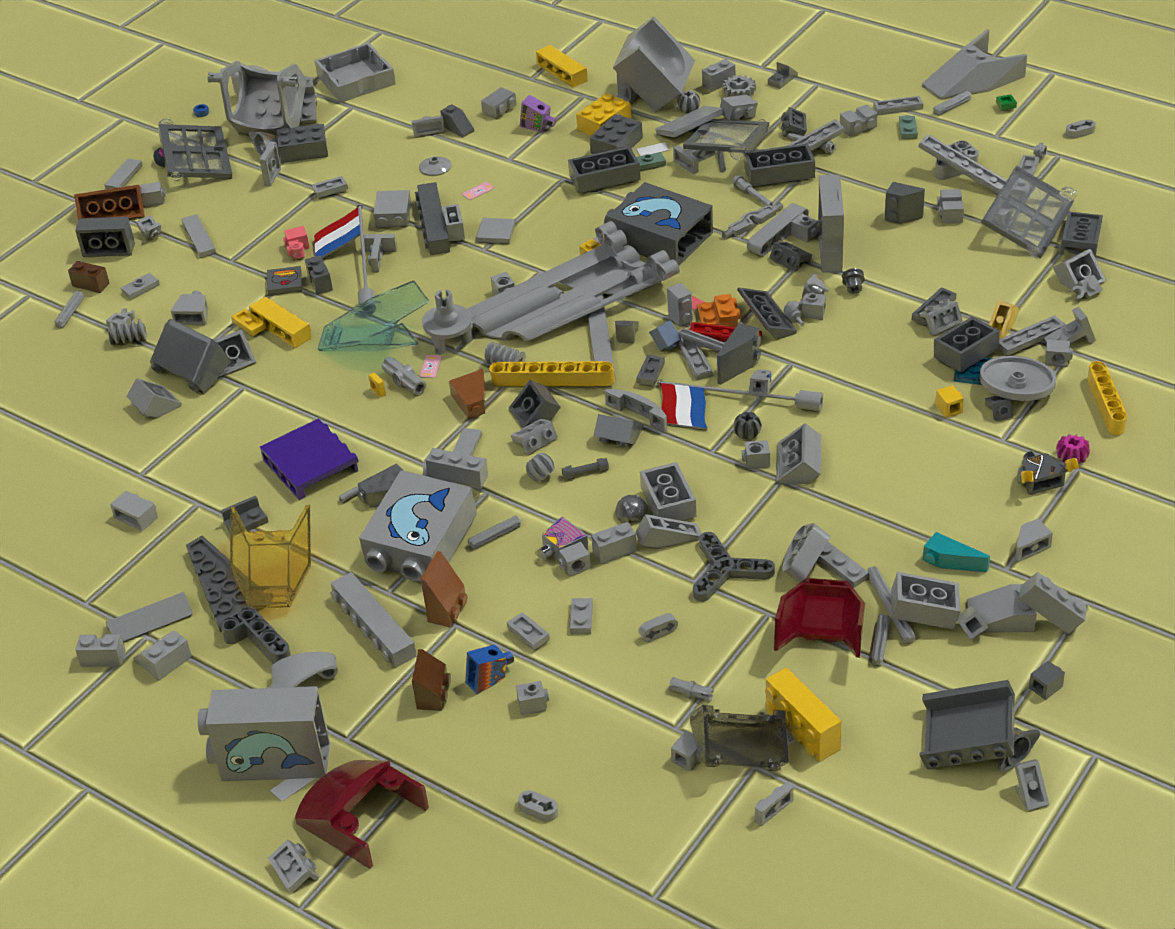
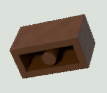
(88, 276)

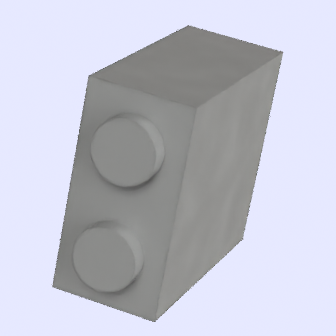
(392, 208)

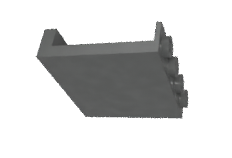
(969, 724)

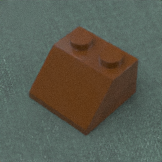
(430, 682)

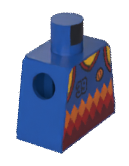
(486, 667)

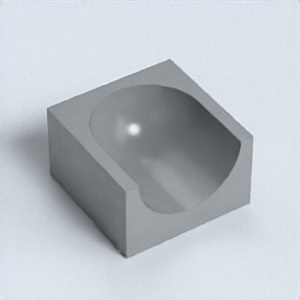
(654, 64)

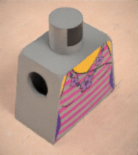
(559, 536)

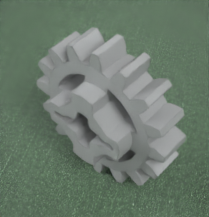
(739, 86)

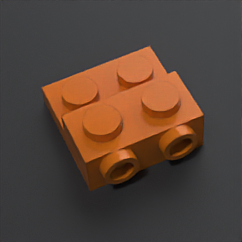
(720, 312)

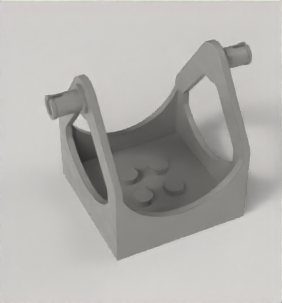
(265, 98)

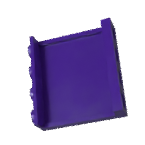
(307, 456)

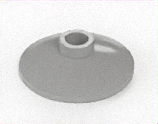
(435, 166)

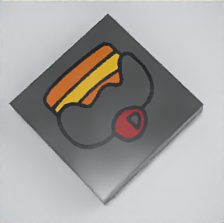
(284, 280)

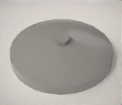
(1017, 378)

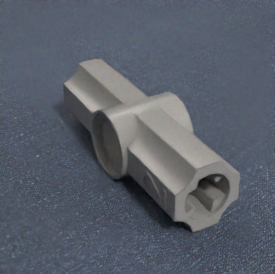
(403, 375)

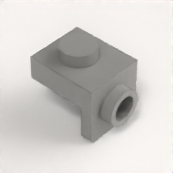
(149, 227)

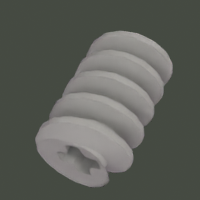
(127, 331)
(499, 353)

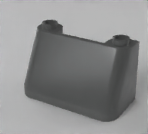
(189, 356)

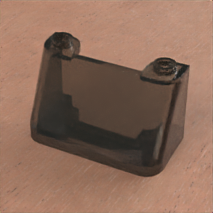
(740, 738)

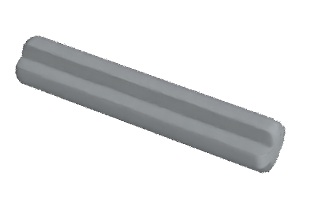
(951, 103)
(69, 308)
(701, 340)
(494, 532)
(880, 639)

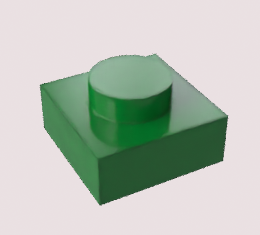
(1006, 102)

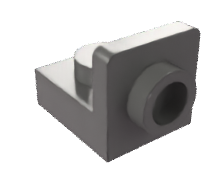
(1000, 406)

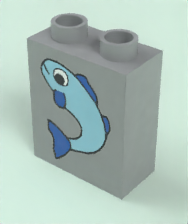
(415, 523)
(266, 733)

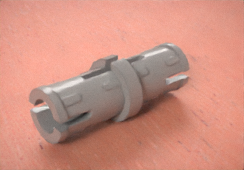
(691, 689)

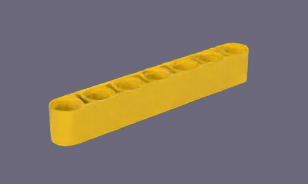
(553, 373)

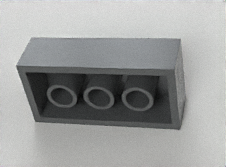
(779, 165)
(604, 169)

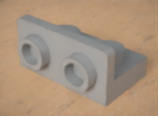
(942, 316)
(535, 435)
(293, 865)

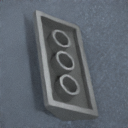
(768, 312)

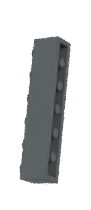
(432, 218)

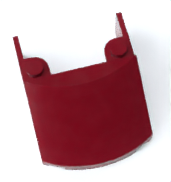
(328, 803)

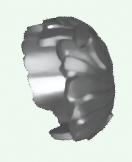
(631, 508)

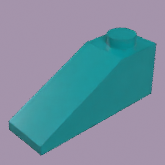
(951, 554)

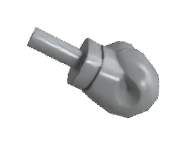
(792, 312)

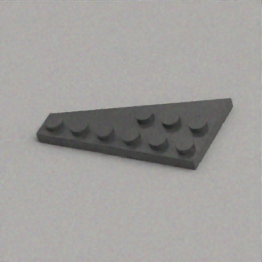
(216, 579)

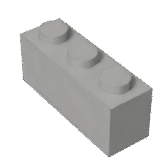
(456, 468)
(1053, 602)

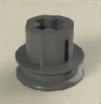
(853, 279)

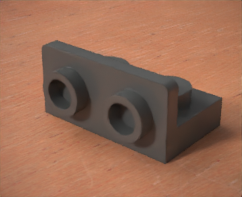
(793, 121)
(789, 255)
(249, 513)

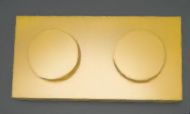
(248, 322)

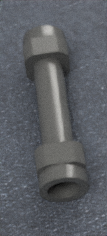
(569, 472)

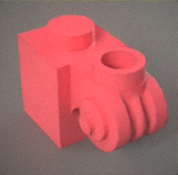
(296, 241)

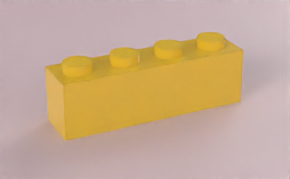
(561, 66)
(281, 322)

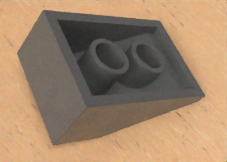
(738, 353)

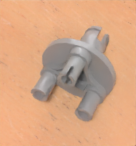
(447, 321)

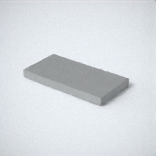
(689, 121)

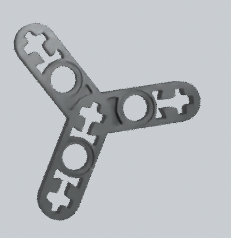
(730, 566)

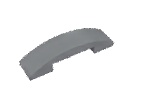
(623, 399)

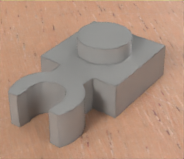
(1087, 288)
(123, 316)

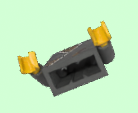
(1043, 472)

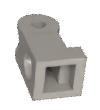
(760, 382)

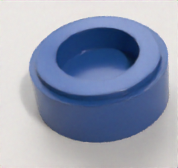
(201, 110)

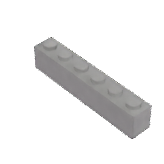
(373, 620)

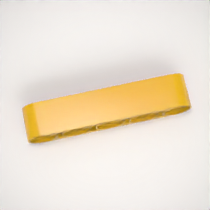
(1107, 398)

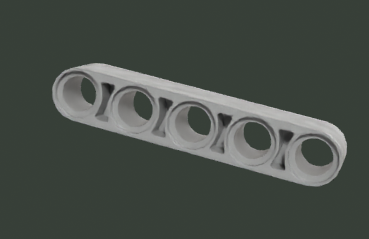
(775, 230)

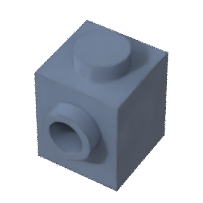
(665, 336)

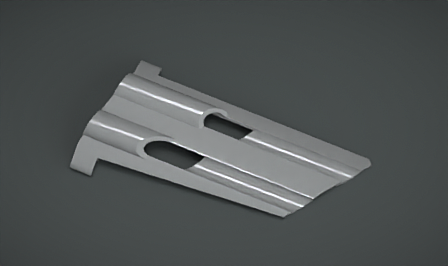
(536, 309)

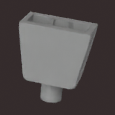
(191, 309)

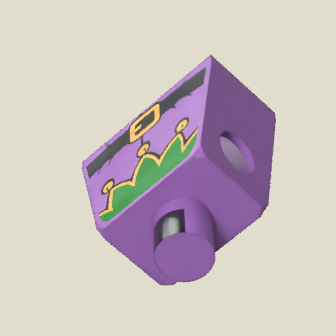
(535, 114)

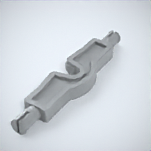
(746, 224)

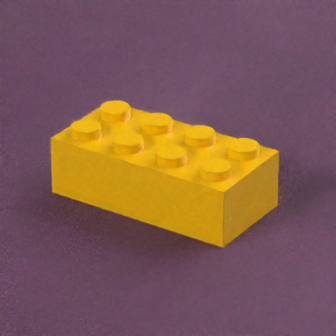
(805, 713)

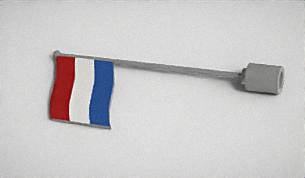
(339, 235)
(686, 403)

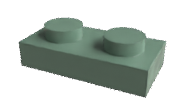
(908, 127)

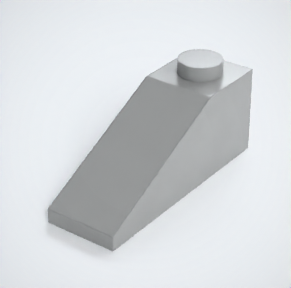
(664, 532)

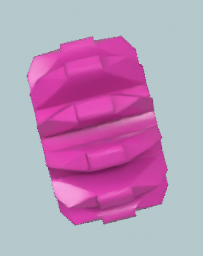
(1073, 447)

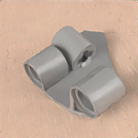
(299, 667)

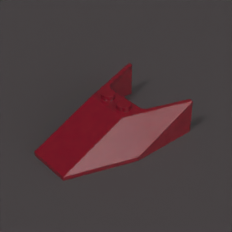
(820, 611)

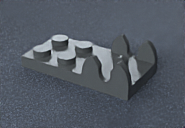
(1081, 231)

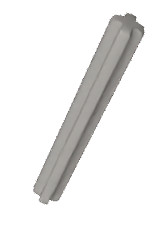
(885, 595)

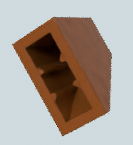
(469, 393)

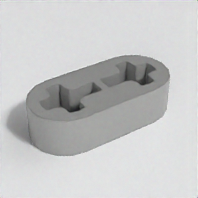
(1080, 128)
(658, 627)
(538, 805)

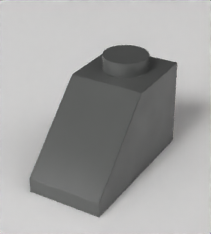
(456, 121)

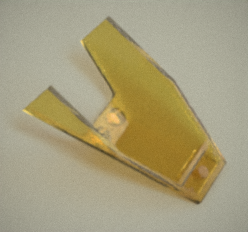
(270, 563)

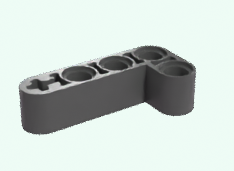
(251, 624)

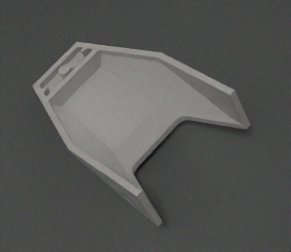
(975, 71)

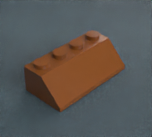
(111, 203)

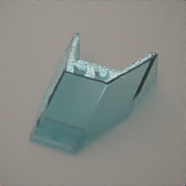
(374, 322)

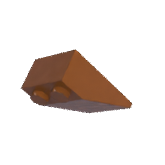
(442, 592)

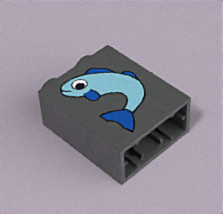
(662, 221)

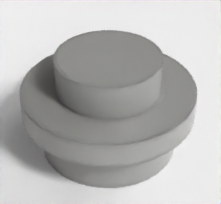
(1040, 150)

